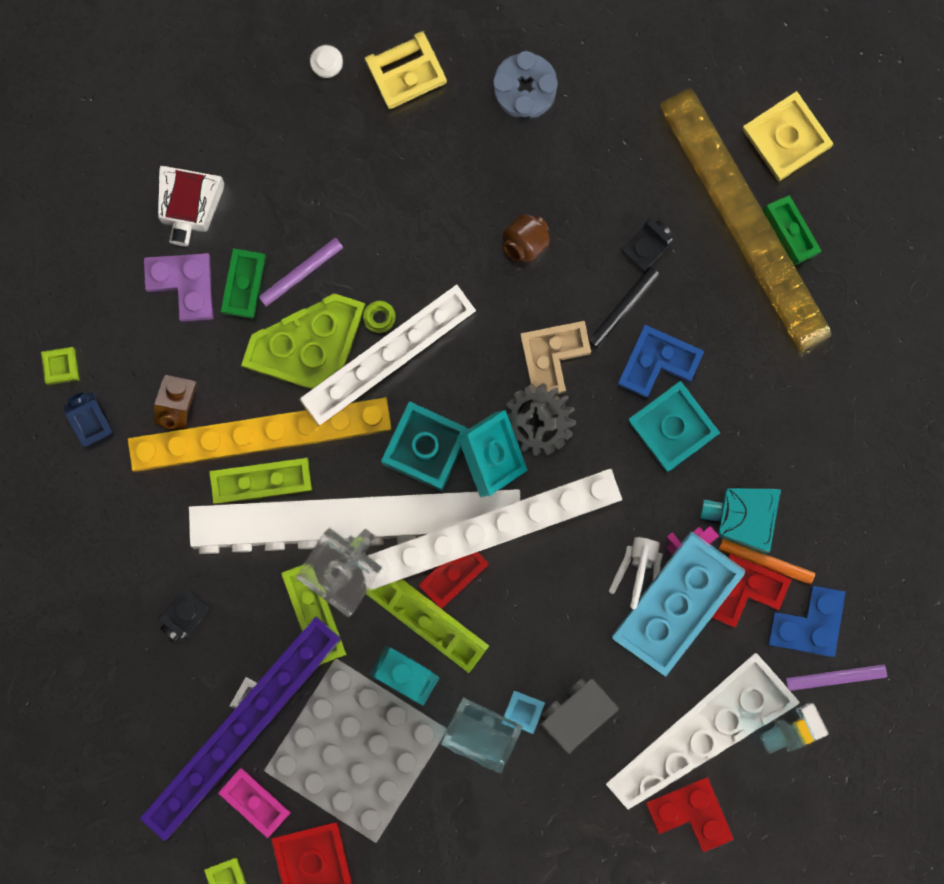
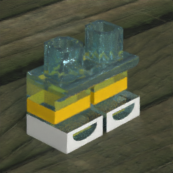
(795, 734)

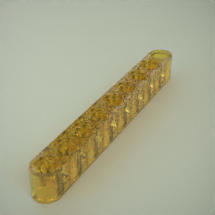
(745, 220)

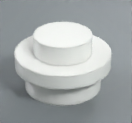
(326, 61)

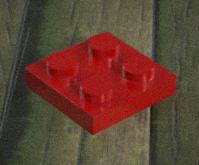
(312, 856)

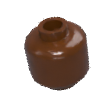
(526, 238)

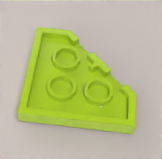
(308, 343)

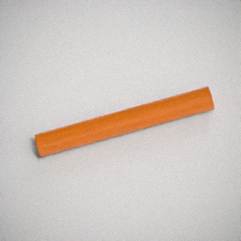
(767, 561)

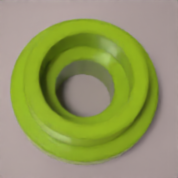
(376, 307)

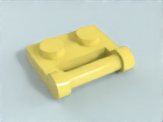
(409, 79)

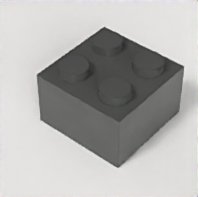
(579, 715)

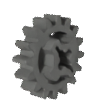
(529, 428)

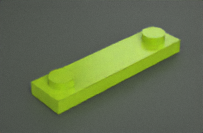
(430, 623)

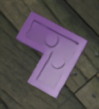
(189, 276)

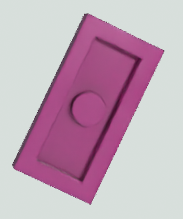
(254, 802)

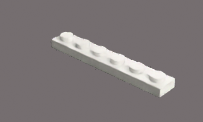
(387, 355)

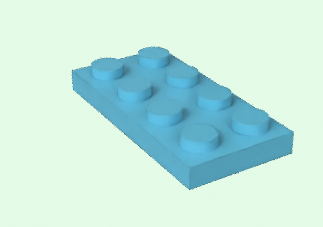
(678, 603)

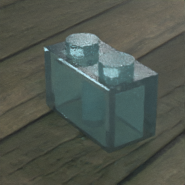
(481, 735)

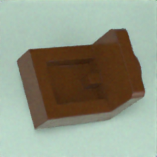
(174, 402)

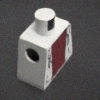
(187, 201)

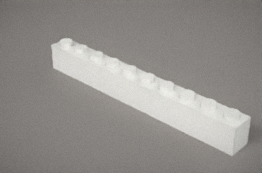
(306, 521)

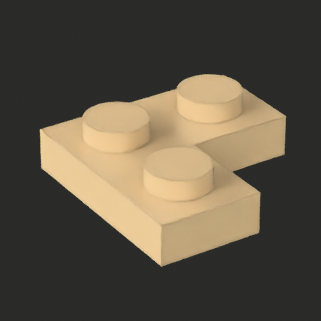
(548, 346)

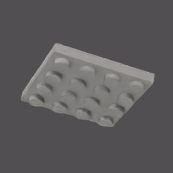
(355, 750)

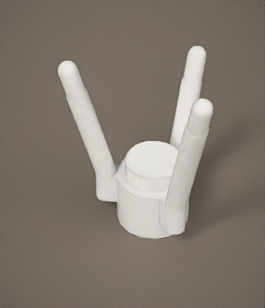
(644, 554)

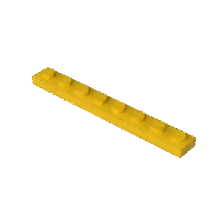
(256, 435)

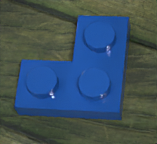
(656, 352)
(817, 631)

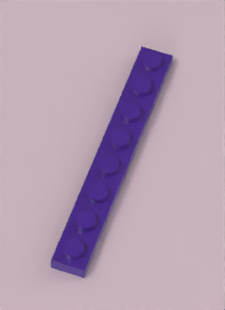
(240, 728)

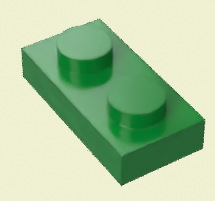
(791, 230)
(243, 283)

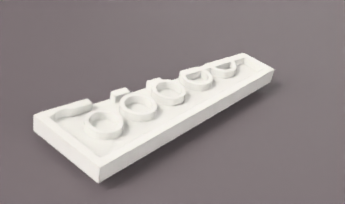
(722, 718)

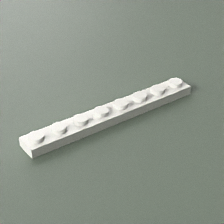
(495, 527)

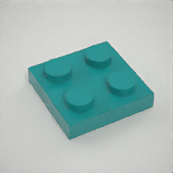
(673, 426)
(492, 453)

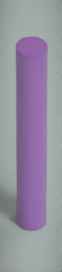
(300, 272)
(836, 677)

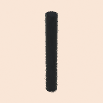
(623, 307)

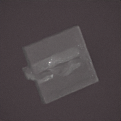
(340, 569)

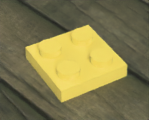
(787, 136)

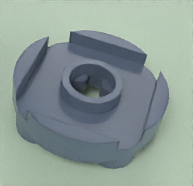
(525, 67)

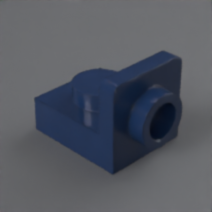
(86, 418)

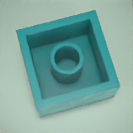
(424, 447)

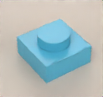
(524, 711)

